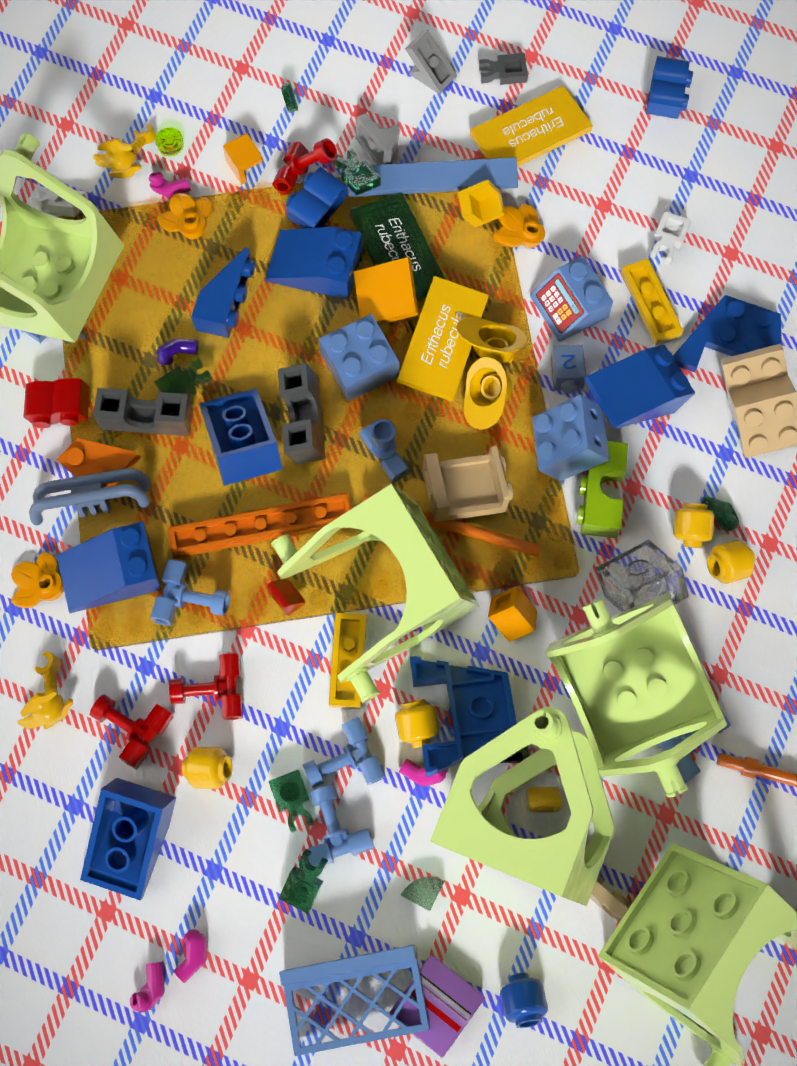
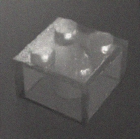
(641, 576)

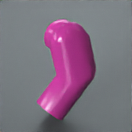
(167, 188)
(417, 774)
(195, 955)
(151, 991)

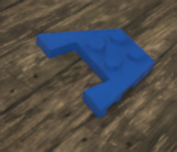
(731, 329)
(478, 707)

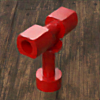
(298, 161)
(224, 688)
(139, 732)

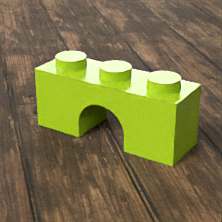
(599, 513)

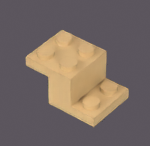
(761, 400)

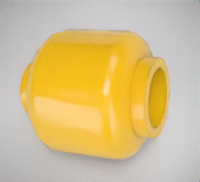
(693, 524)
(731, 562)
(416, 722)
(207, 767)

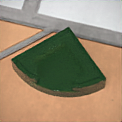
(423, 891)

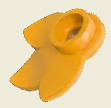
(186, 215)
(517, 225)
(34, 578)

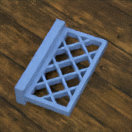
(347, 969)

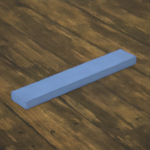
(443, 176)

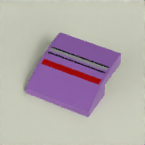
(448, 1004)

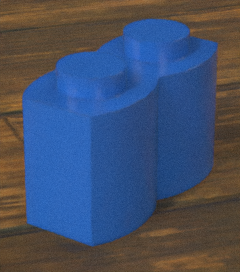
(668, 86)
(316, 200)

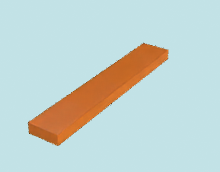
(256, 525)

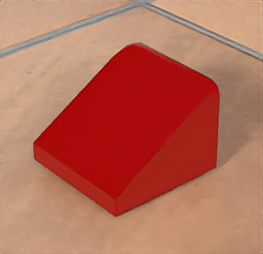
(286, 595)

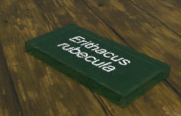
(394, 234)

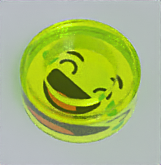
(169, 141)

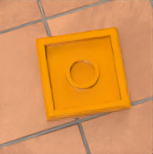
(387, 291)

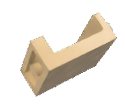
(467, 486)

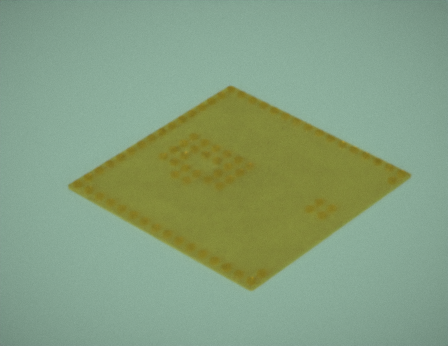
(278, 327)

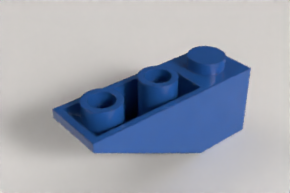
(219, 300)

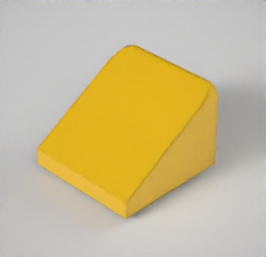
(543, 799)

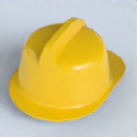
(492, 338)
(486, 393)

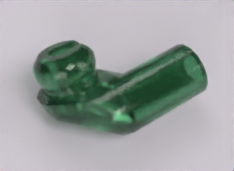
(723, 512)

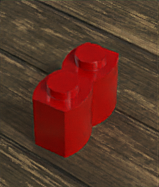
(56, 402)

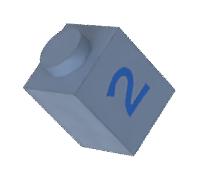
(568, 368)

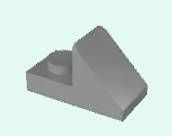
(430, 62)
(377, 143)

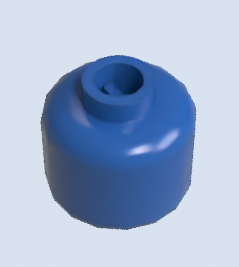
(524, 1000)

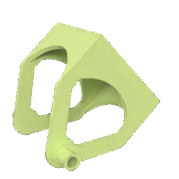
(49, 263)
(433, 584)
(637, 687)
(482, 833)
(693, 941)

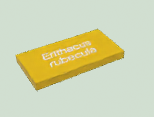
(532, 128)
(436, 349)

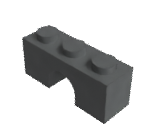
(121, 412)
(304, 434)

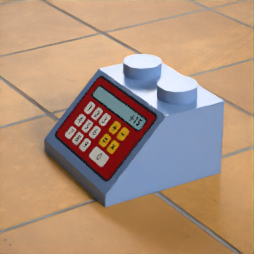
(572, 299)

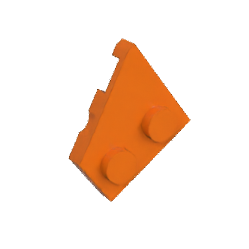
(90, 457)

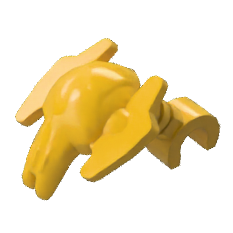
(121, 155)
(46, 707)

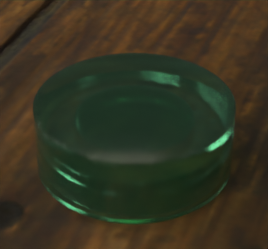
(289, 97)

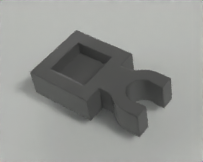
(507, 68)

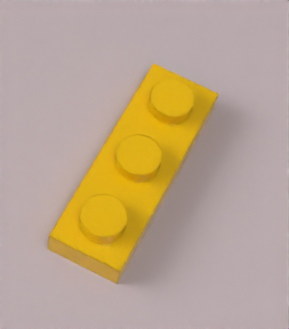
(651, 301)
(347, 648)

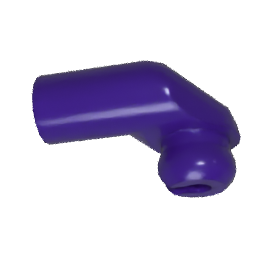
(174, 346)

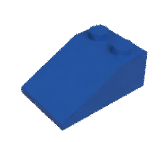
(316, 260)
(640, 387)
(241, 436)
(109, 568)
(127, 837)

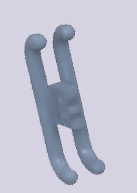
(89, 492)

